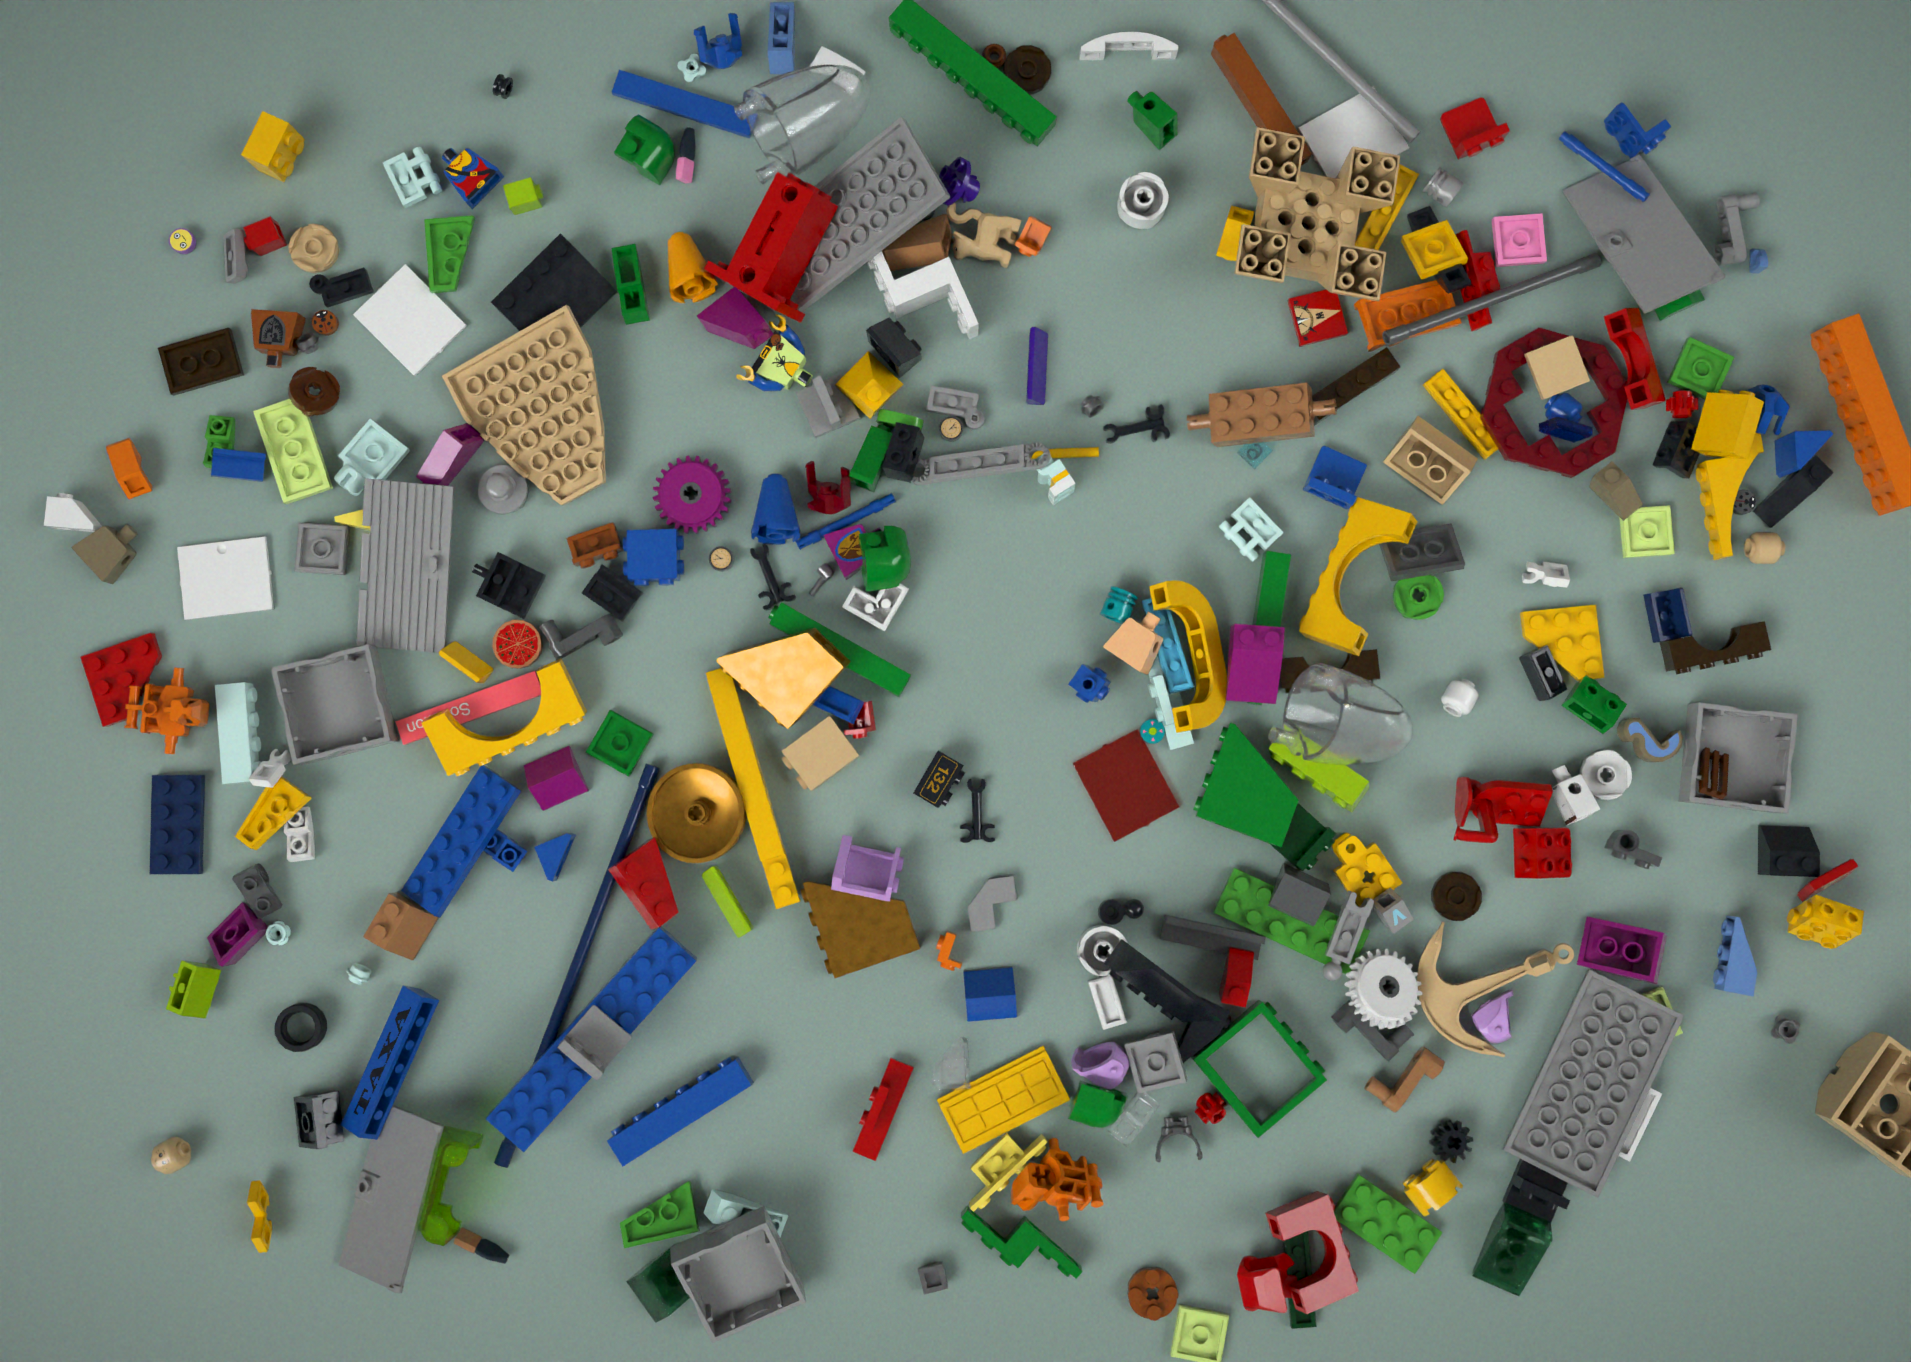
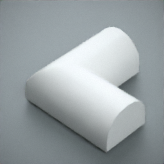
(877, 610)

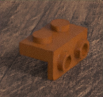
(595, 545)

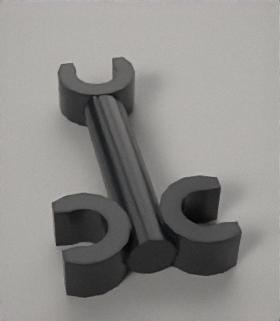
(1155, 422)
(776, 595)
(977, 831)

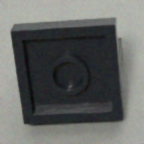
(318, 1120)
(1536, 1191)

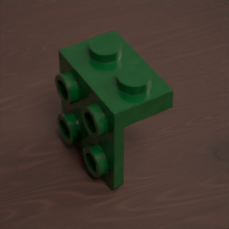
(1305, 840)

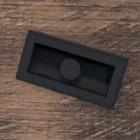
(1543, 673)

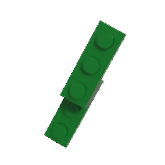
(1020, 1243)

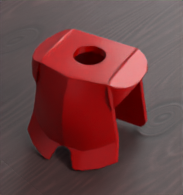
(1265, 1282)

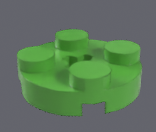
(1410, 607)

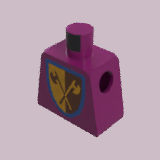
(846, 548)

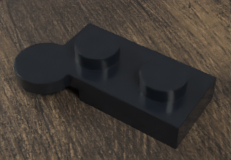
(342, 287)

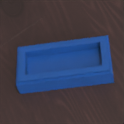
(839, 704)

